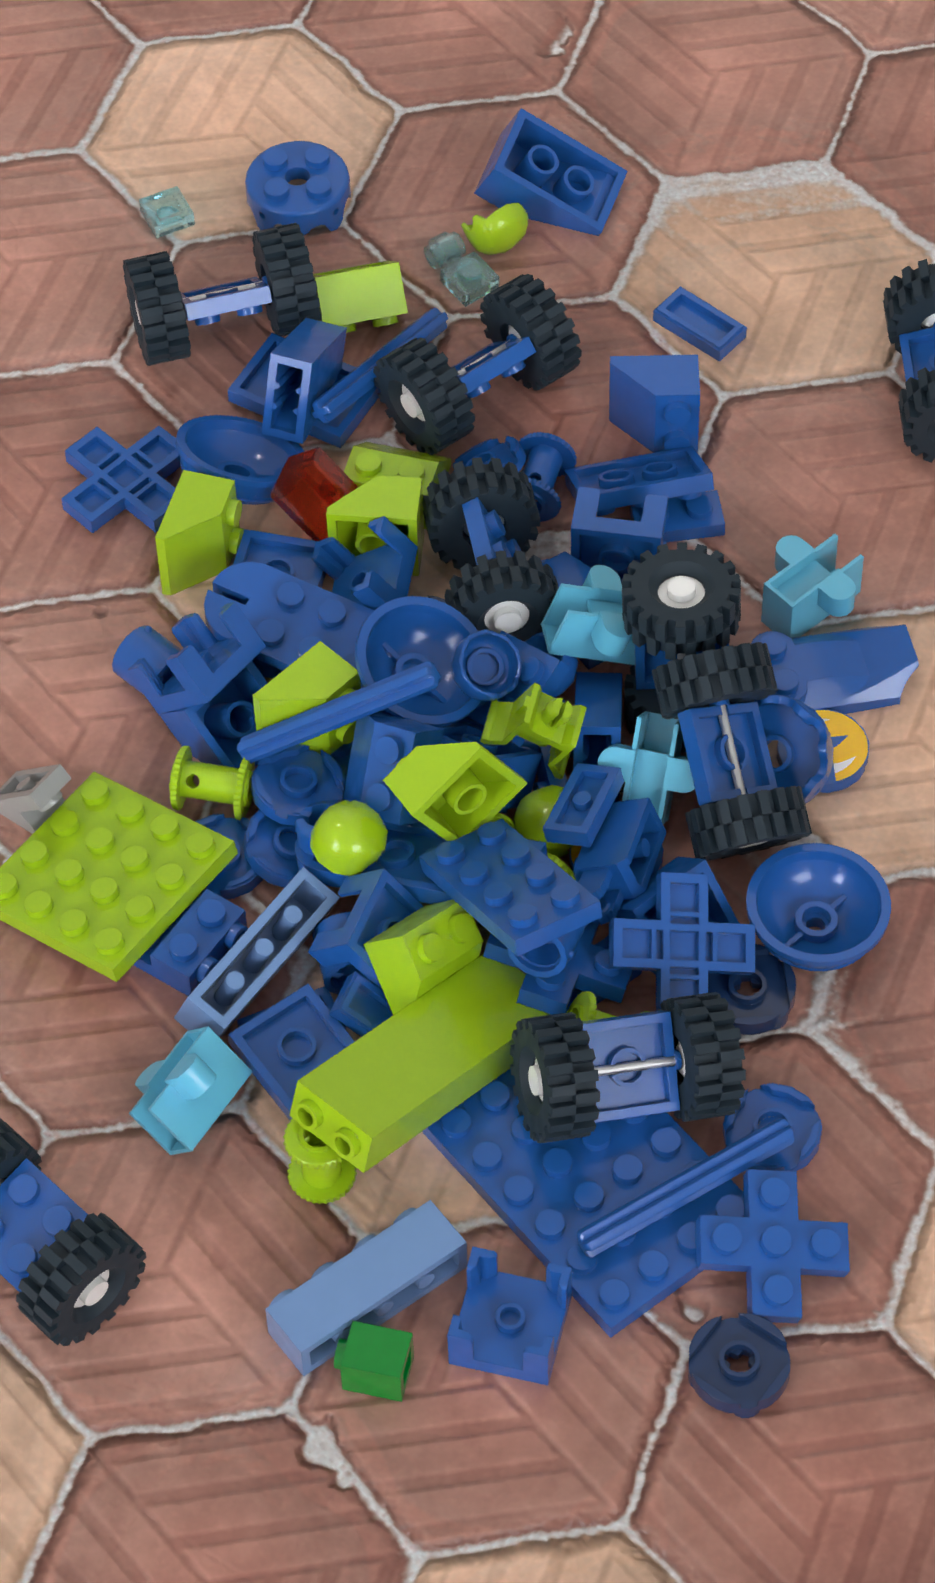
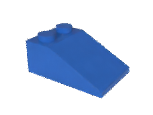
(550, 176)

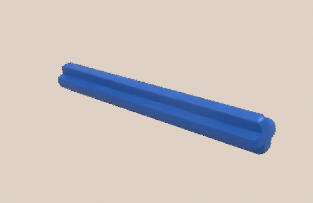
(362, 377)
(339, 712)
(685, 1187)

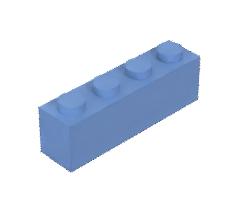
(258, 955)
(366, 1285)

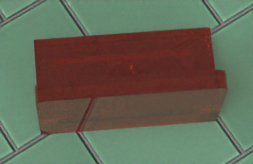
(308, 487)

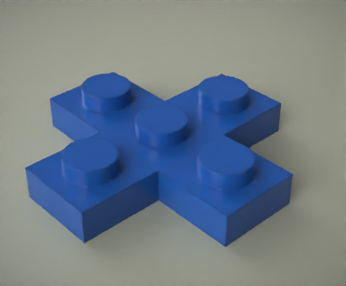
(121, 478)
(681, 940)
(585, 971)
(772, 1245)

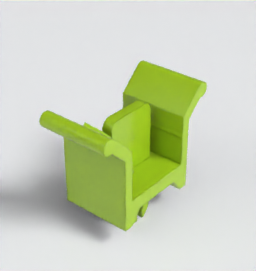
(538, 720)

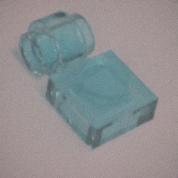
(465, 276)

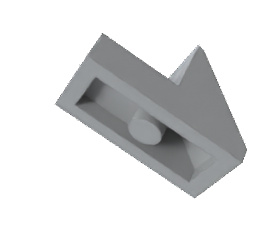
(33, 795)

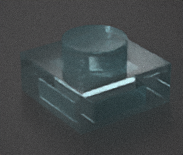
(166, 212)

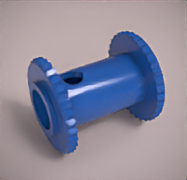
(545, 461)

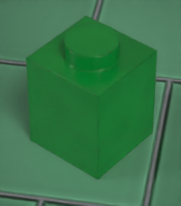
(375, 1360)

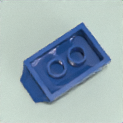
(843, 668)

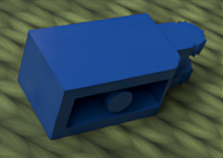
(621, 855)

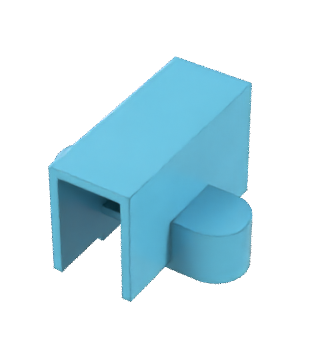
(808, 586)
(589, 620)
(652, 763)
(188, 1090)

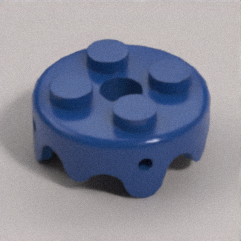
(310, 204)
(806, 743)

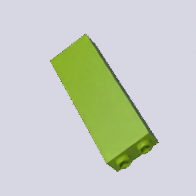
(414, 1064)

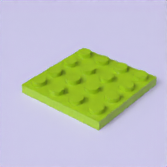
(108, 875)

